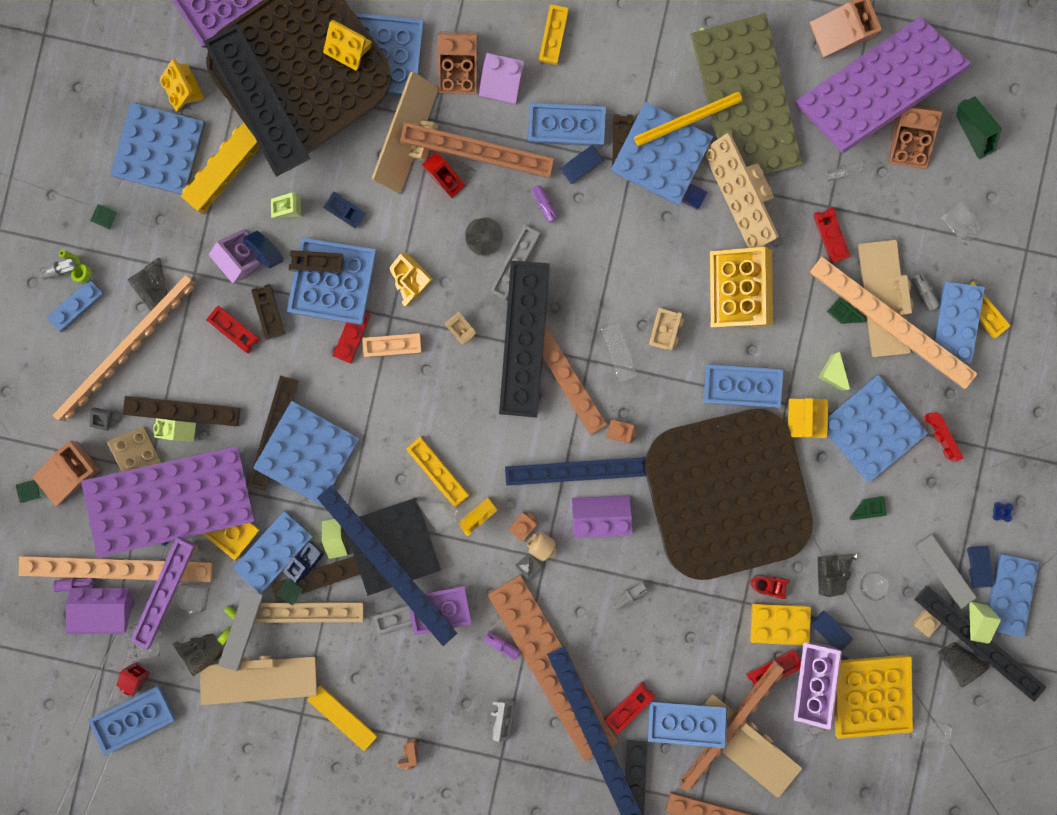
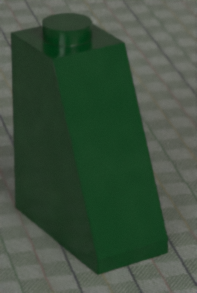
(978, 126)

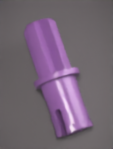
(544, 203)
(66, 585)
(501, 645)

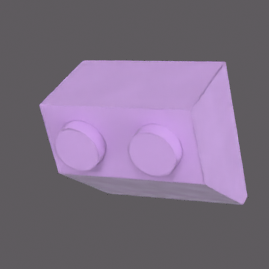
(501, 78)
(234, 257)

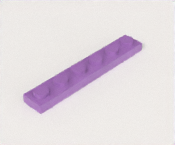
(163, 593)

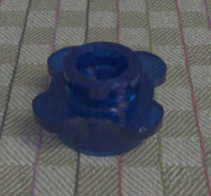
(998, 507)

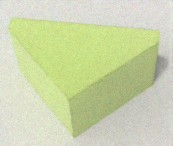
(286, 206)
(835, 373)
(333, 539)
(982, 622)

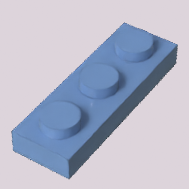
(75, 305)

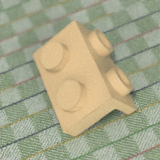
(665, 329)

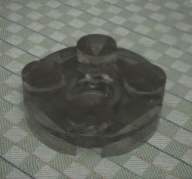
(482, 226)

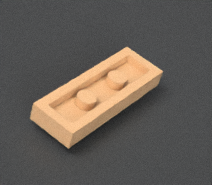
(392, 345)

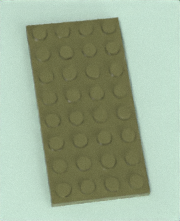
(744, 60)

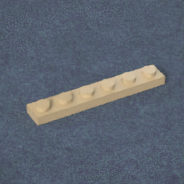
(310, 612)

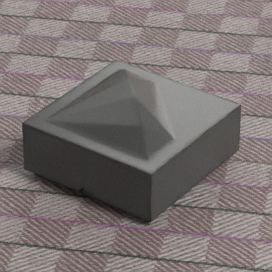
(100, 418)
(528, 566)

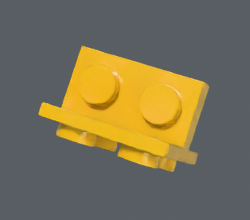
(345, 45)
(180, 85)
(808, 417)

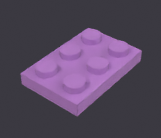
(451, 604)

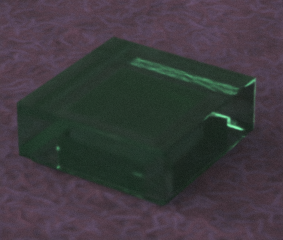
(103, 216)
(28, 491)
(290, 591)

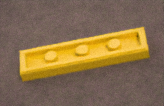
(437, 472)
(342, 718)

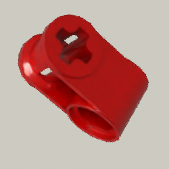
(773, 586)

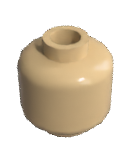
(542, 546)

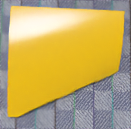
(409, 277)
(477, 516)

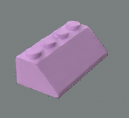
(818, 684)

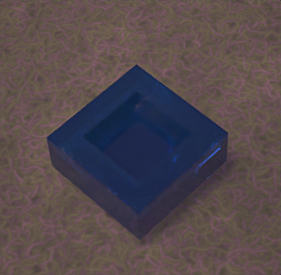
(694, 196)

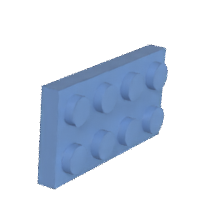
(566, 124)
(959, 319)
(743, 386)
(272, 552)
(1013, 593)
(132, 720)
(688, 725)

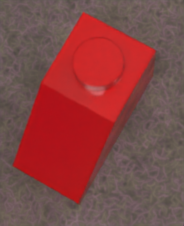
(443, 174)
(132, 679)

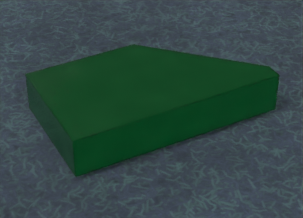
(845, 313)
(869, 508)

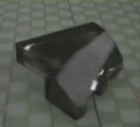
(150, 284)
(834, 573)
(199, 652)
(962, 664)

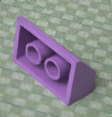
(601, 516)
(98, 610)

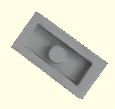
(503, 723)

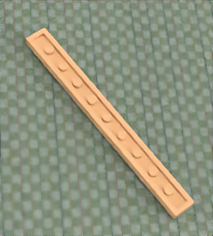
(893, 323)
(119, 355)
(108, 568)

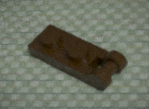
(620, 135)
(316, 262)
(268, 312)

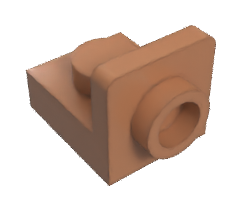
(621, 431)
(523, 525)
(411, 752)

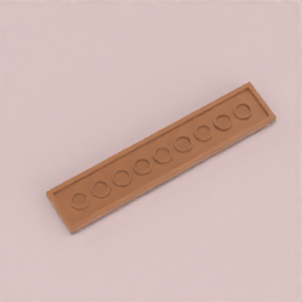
(536, 639)

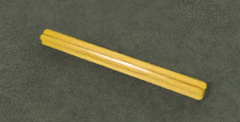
(688, 118)

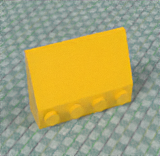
(741, 287)

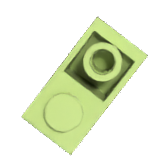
(174, 430)

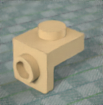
(460, 328)

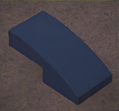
(581, 164)
(344, 210)
(265, 250)
(300, 566)
(981, 567)
(831, 631)

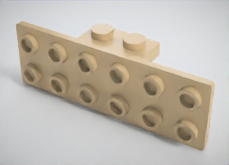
(396, 156)
(743, 190)
(884, 280)
(133, 450)
(259, 680)
(758, 755)

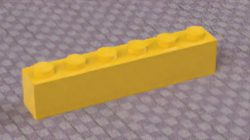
(221, 169)

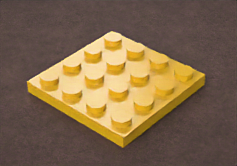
(874, 697)

